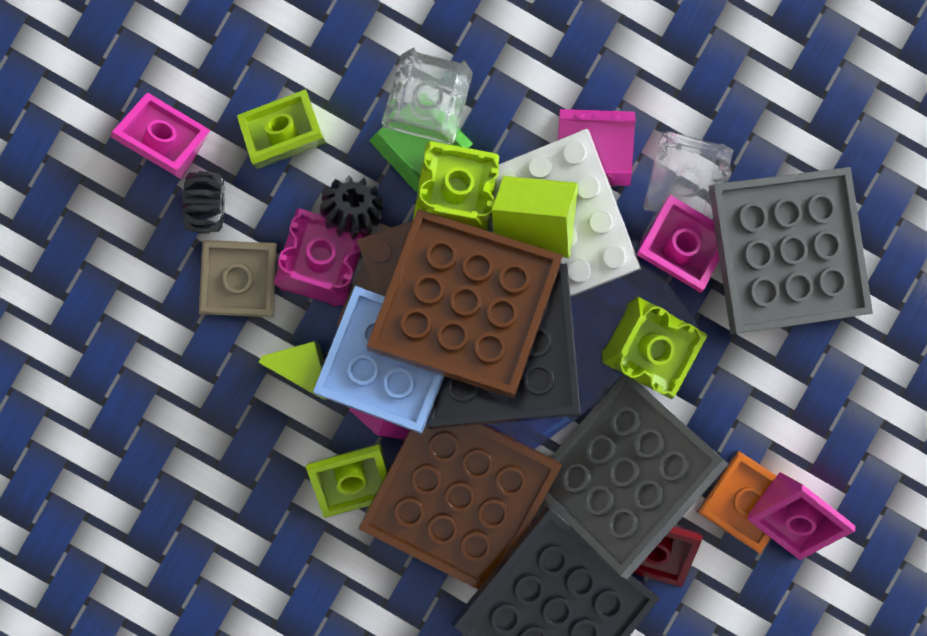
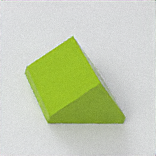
(280, 129)
(536, 212)
(297, 364)
(347, 479)

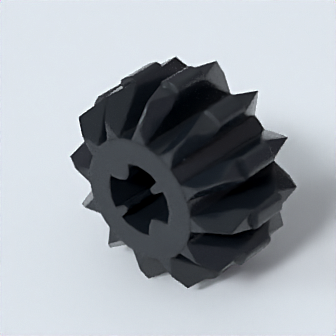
(203, 202)
(351, 207)

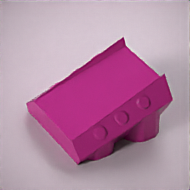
(611, 135)
(316, 260)

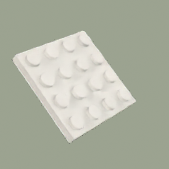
(600, 239)

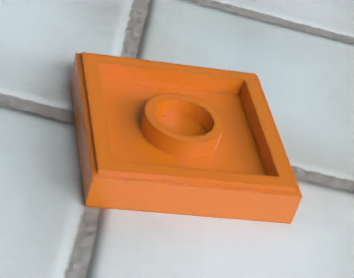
(734, 498)

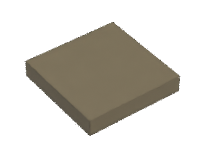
(237, 278)

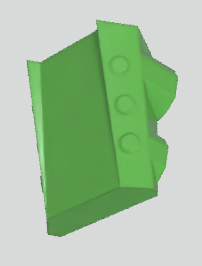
(407, 151)

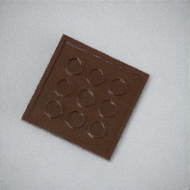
(465, 303)
(460, 498)

